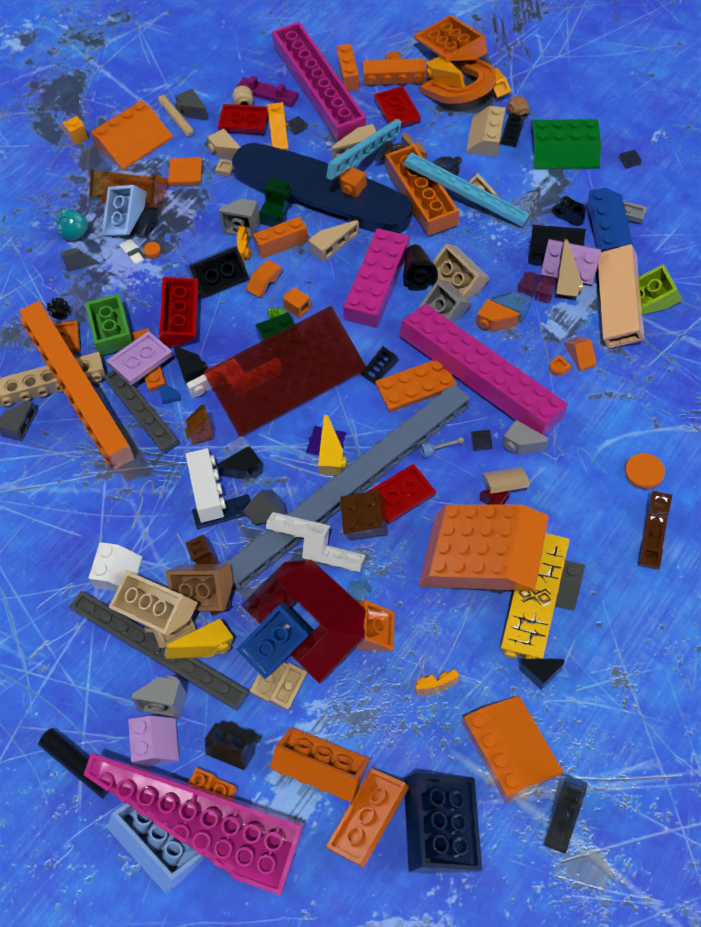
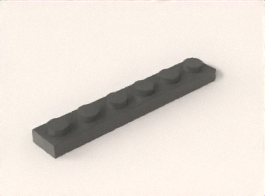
(142, 412)

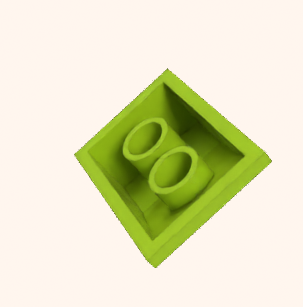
(658, 290)

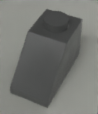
(191, 105)
(17, 421)
(569, 585)

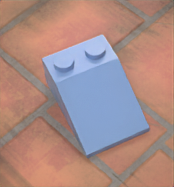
(122, 209)

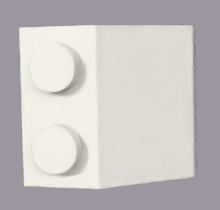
(111, 565)

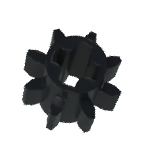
(58, 308)

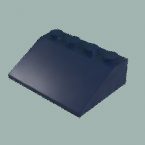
(442, 824)

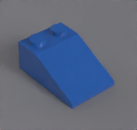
(274, 639)

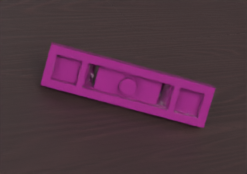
(270, 92)

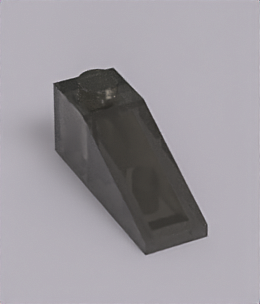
(565, 813)

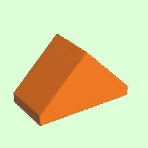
(581, 352)

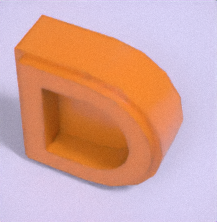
(559, 366)

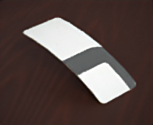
(133, 251)

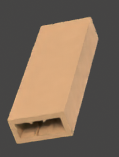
(620, 297)

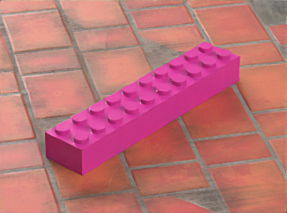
(318, 80)
(483, 369)

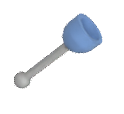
(427, 449)

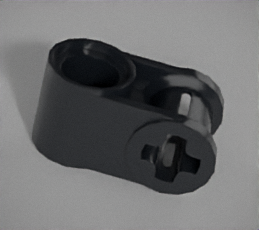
(570, 211)

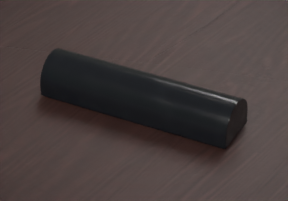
(69, 757)

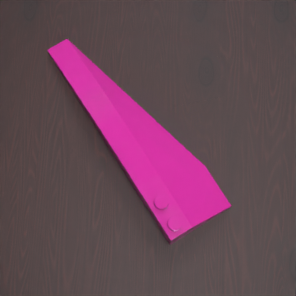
(233, 834)

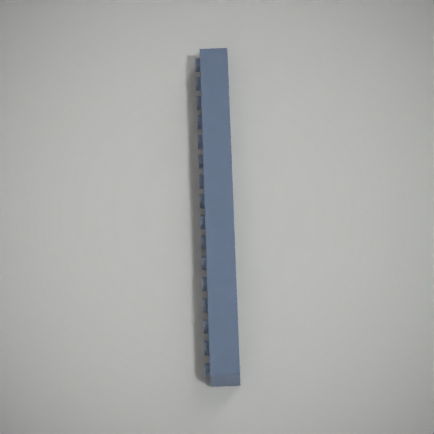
(354, 479)

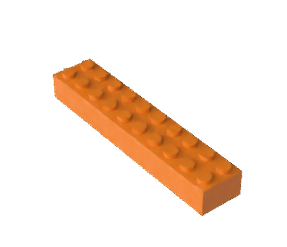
(76, 386)

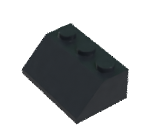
(541, 234)
(218, 271)

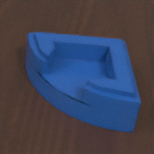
(169, 394)

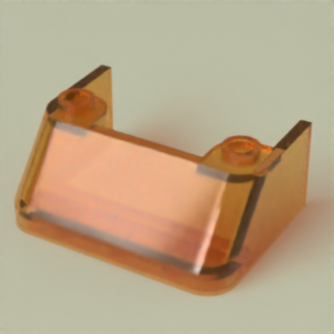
(154, 186)

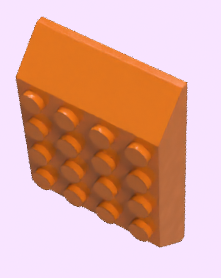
(485, 547)

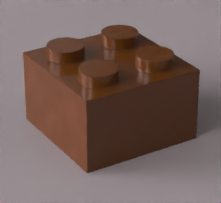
(364, 515)

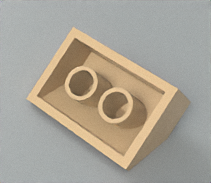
(486, 131)
(460, 271)

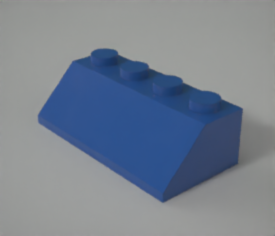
(608, 219)

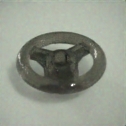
(387, 147)

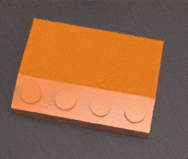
(453, 40)
(131, 135)
(511, 747)

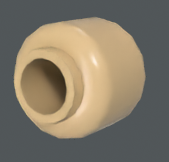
(242, 96)

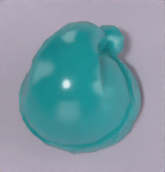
(71, 224)

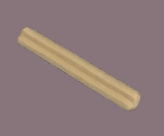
(176, 115)

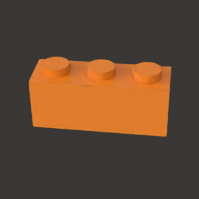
(347, 67)
(280, 237)

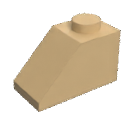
(222, 145)

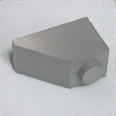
(524, 440)

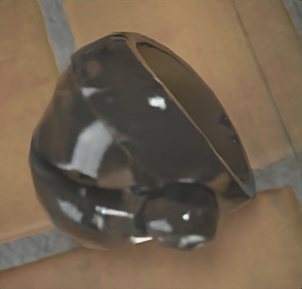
(449, 163)

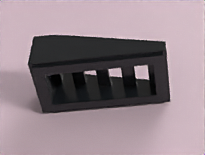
(511, 131)
(379, 357)

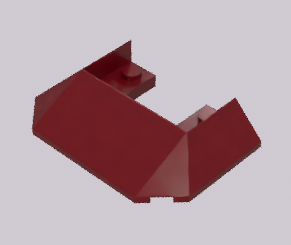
(324, 600)

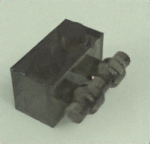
(231, 744)

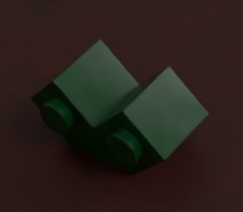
(277, 197)

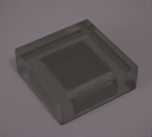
(296, 125)
(630, 159)
(481, 440)

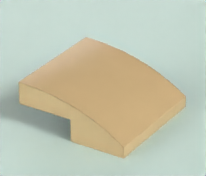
(506, 479)
(279, 686)

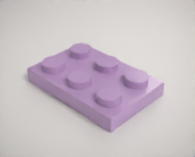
(585, 259)
(139, 358)

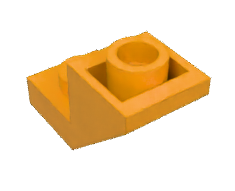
(501, 87)

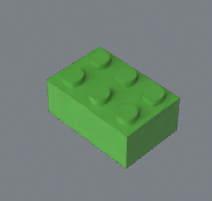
(109, 324)

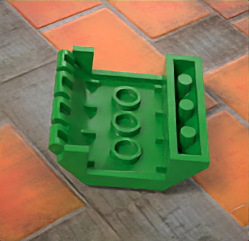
(566, 144)

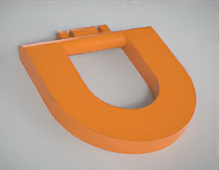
(451, 95)

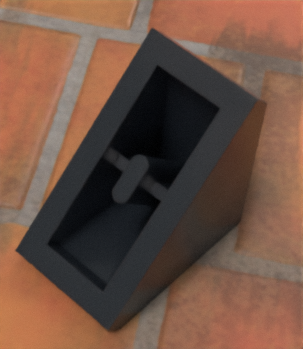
(541, 671)

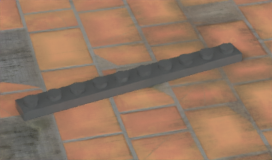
(146, 643)

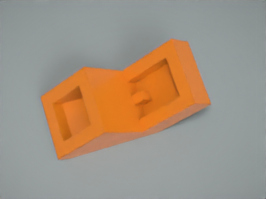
(262, 276)

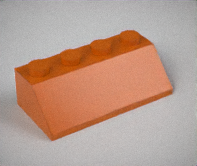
(319, 763)

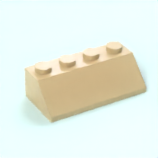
(152, 604)

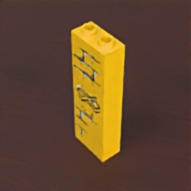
(533, 610)

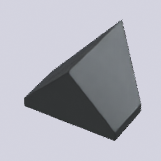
(76, 259)
(263, 505)

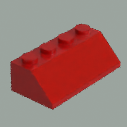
(178, 310)

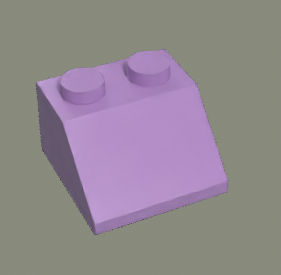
(153, 741)

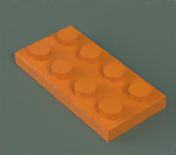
(414, 385)
(367, 817)

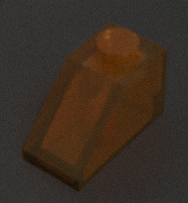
(199, 426)

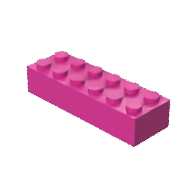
(376, 278)

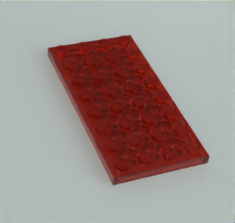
(284, 371)

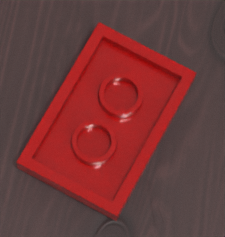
(397, 105)
(243, 118)
(404, 492)

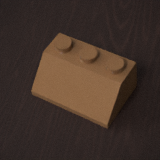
(203, 583)

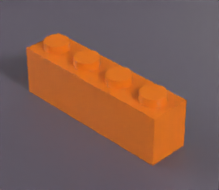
(394, 71)

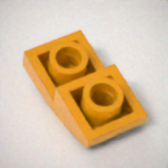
(242, 243)
(430, 685)

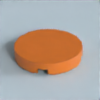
(644, 471)

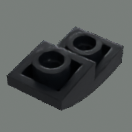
(143, 224)

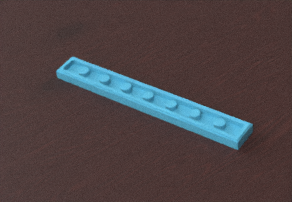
(363, 149)
(466, 189)

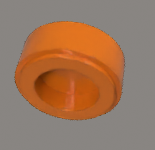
(152, 250)

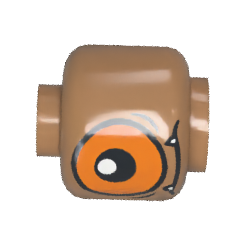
(519, 106)

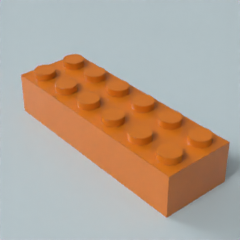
(429, 199)

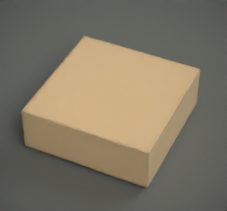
(224, 168)

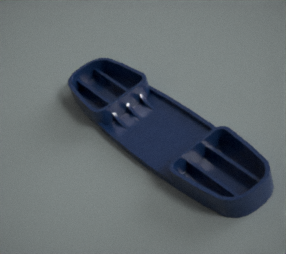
(373, 208)

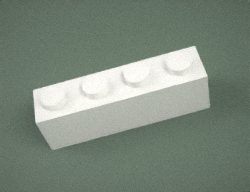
(204, 485)

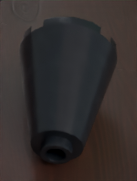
(419, 269)

